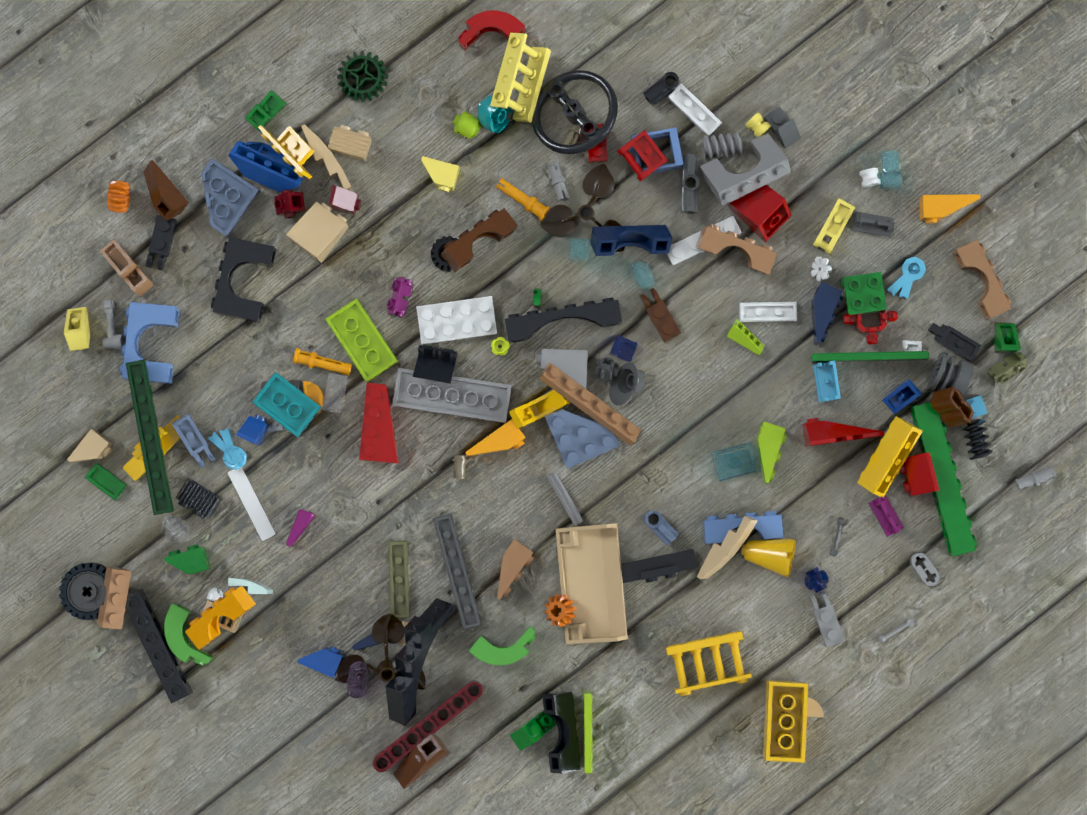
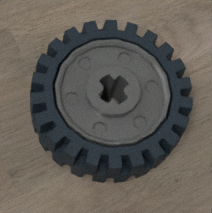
(75, 590)

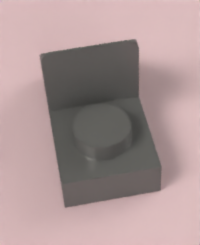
(782, 127)

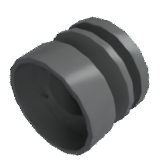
(946, 374)

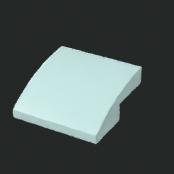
(253, 586)

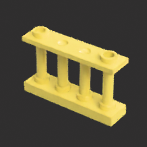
(532, 80)

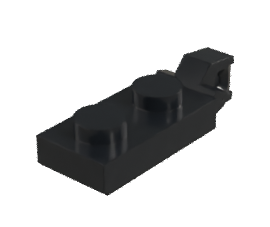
(955, 341)

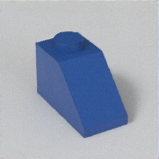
(253, 429)
(323, 661)

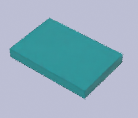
(286, 404)

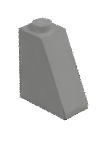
(568, 361)

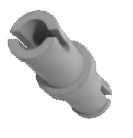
(558, 181)
(1035, 478)

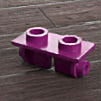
(396, 303)
(886, 515)

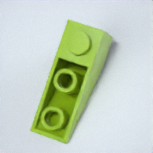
(768, 445)

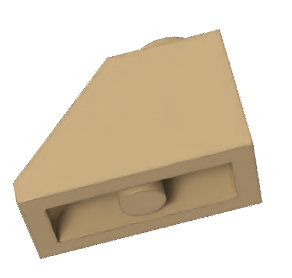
(92, 447)

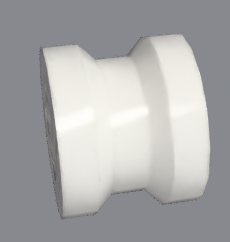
(870, 177)

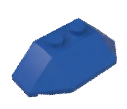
(264, 166)

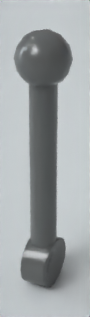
(833, 552)

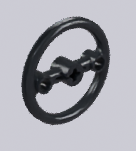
(594, 137)

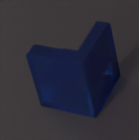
(623, 348)

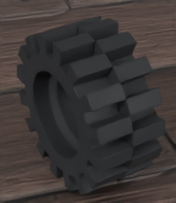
(436, 253)

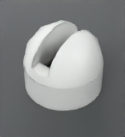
(214, 594)

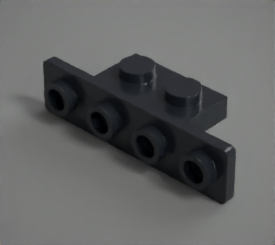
(657, 566)

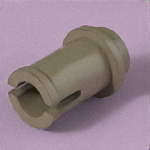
(459, 466)

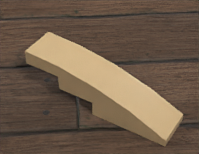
(323, 154)
(723, 552)

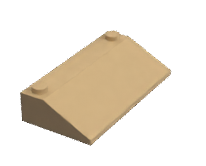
(594, 581)

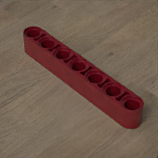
(419, 730)

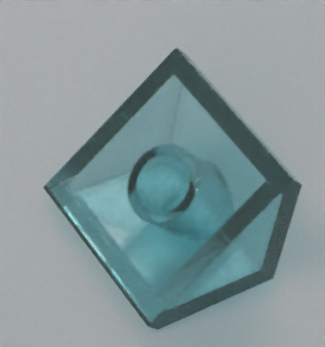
(734, 461)

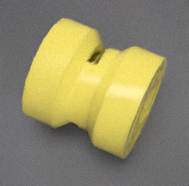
(758, 125)

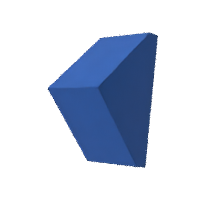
(901, 396)

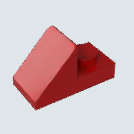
(599, 152)

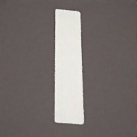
(251, 503)

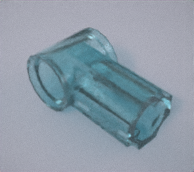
(890, 175)

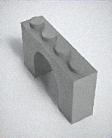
(732, 186)

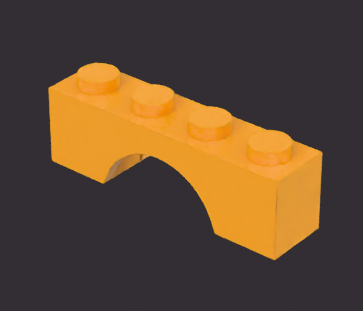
(233, 606)

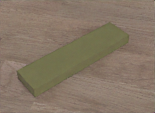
(399, 579)

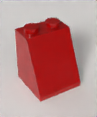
(762, 211)

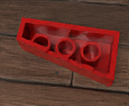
(378, 433)

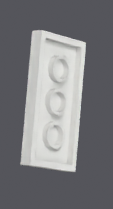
(456, 320)

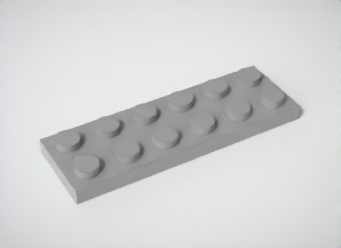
(460, 398)

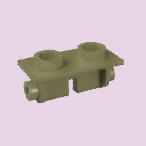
(1015, 364)

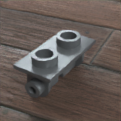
(873, 224)

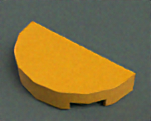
(313, 393)

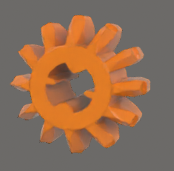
(118, 196)
(563, 617)

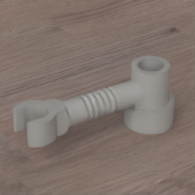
(112, 340)

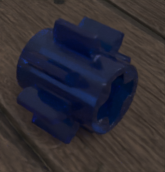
(816, 580)

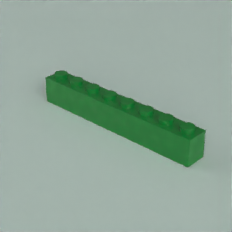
(948, 498)

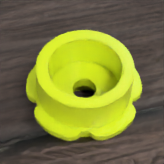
(500, 341)

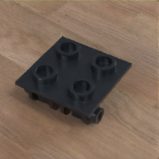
(435, 363)

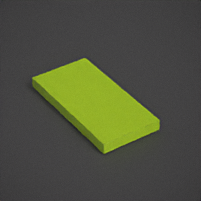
(361, 340)
(588, 751)

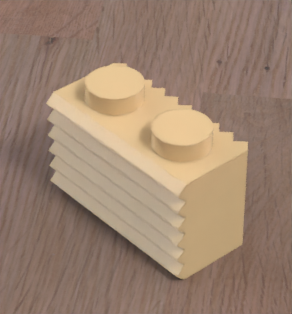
(350, 143)

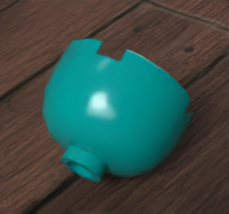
(491, 117)

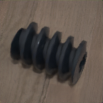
(977, 439)

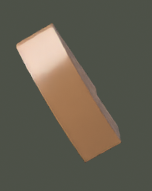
(126, 267)

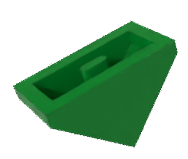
(1006, 338)

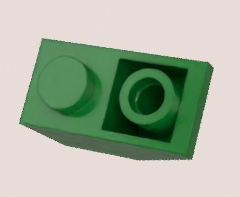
(190, 561)
(532, 730)

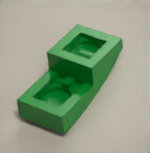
(265, 110)

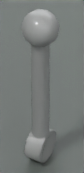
(909, 622)

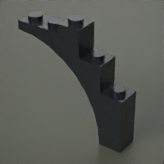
(409, 662)

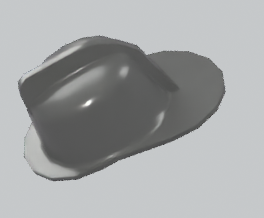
(628, 382)

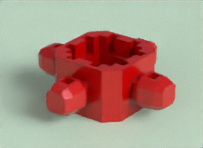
(871, 337)

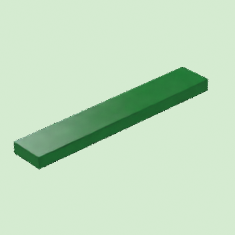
(870, 356)

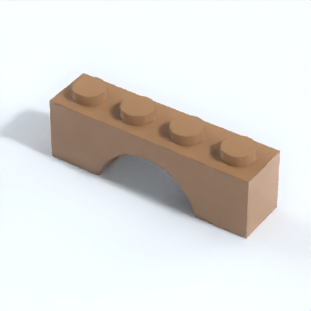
(758, 257)
(973, 258)

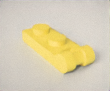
(834, 225)

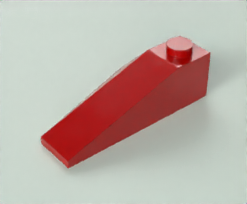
(828, 432)

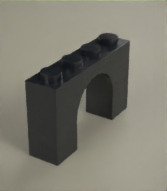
(237, 254)

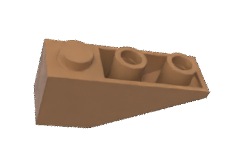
(513, 561)

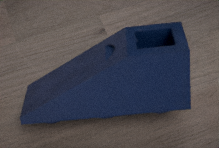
(823, 305)

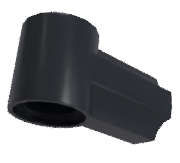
(660, 89)

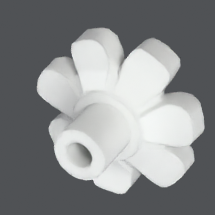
(821, 268)

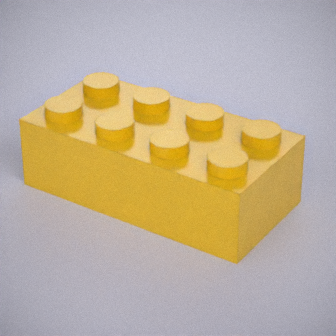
(785, 721)

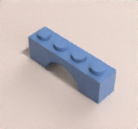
(767, 526)

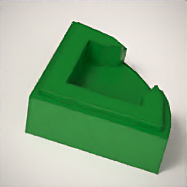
(536, 297)

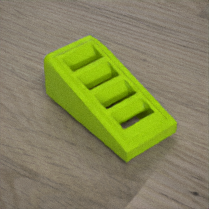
(744, 337)

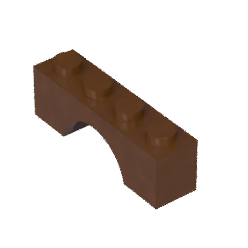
(497, 226)

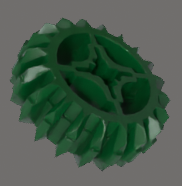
(360, 84)

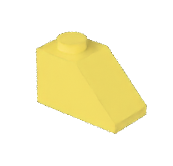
(442, 174)
(77, 329)

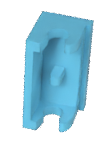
(826, 381)

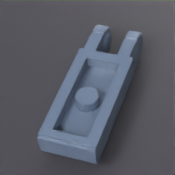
(192, 438)

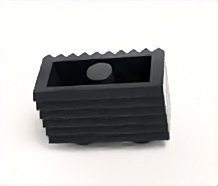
(198, 498)

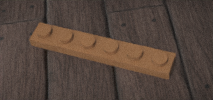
(590, 404)

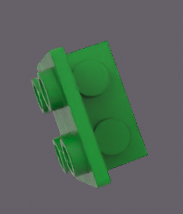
(864, 293)

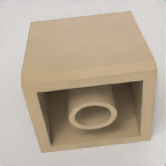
(318, 231)

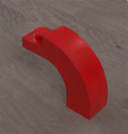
(489, 21)

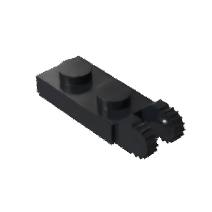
(161, 241)

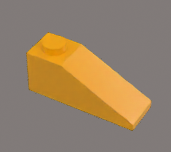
(936, 207)
(500, 440)

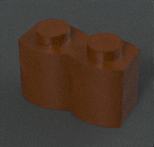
(951, 407)

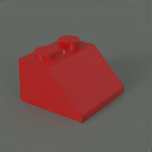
(919, 475)

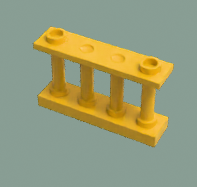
(714, 644)

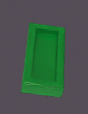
(105, 481)

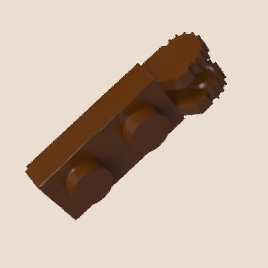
(660, 317)

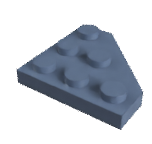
(226, 196)
(579, 437)

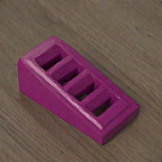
(300, 524)

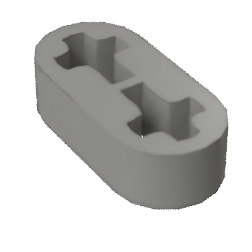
(921, 571)

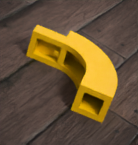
(538, 408)

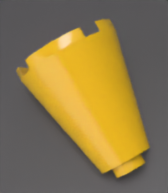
(771, 554)

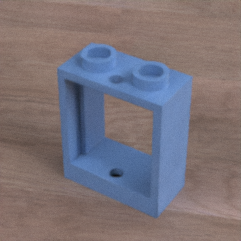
(674, 145)

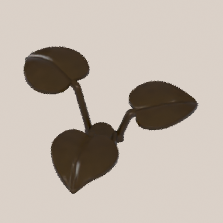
(596, 183)
(387, 630)

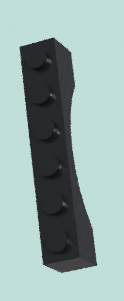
(603, 314)

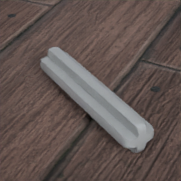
(565, 499)

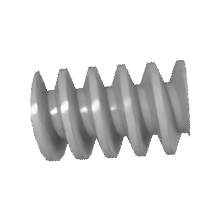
(722, 145)

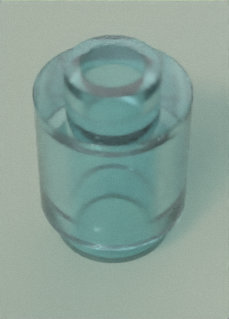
(642, 275)

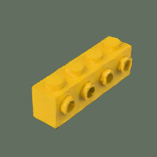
(889, 456)

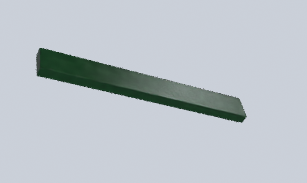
(149, 437)

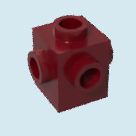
(289, 203)

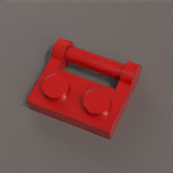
(648, 153)

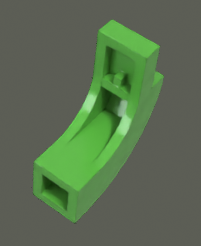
(177, 639)
(496, 655)

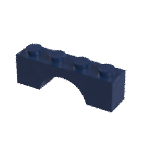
(652, 238)

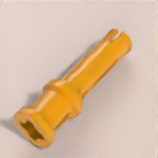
(529, 203)
(314, 360)

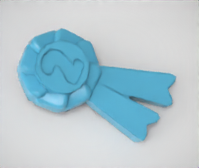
(912, 270)
(234, 456)

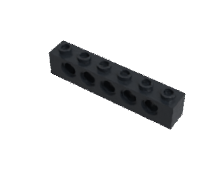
(156, 646)

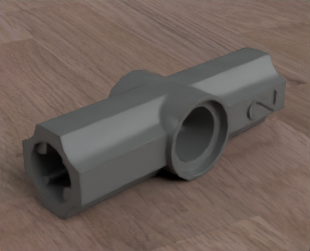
(689, 196)

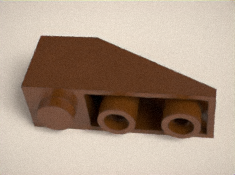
(163, 193)
(420, 760)

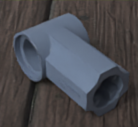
(661, 527)

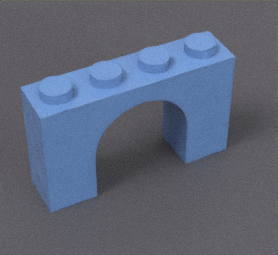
(140, 318)

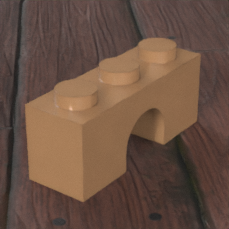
(117, 585)

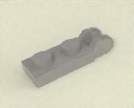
(827, 621)

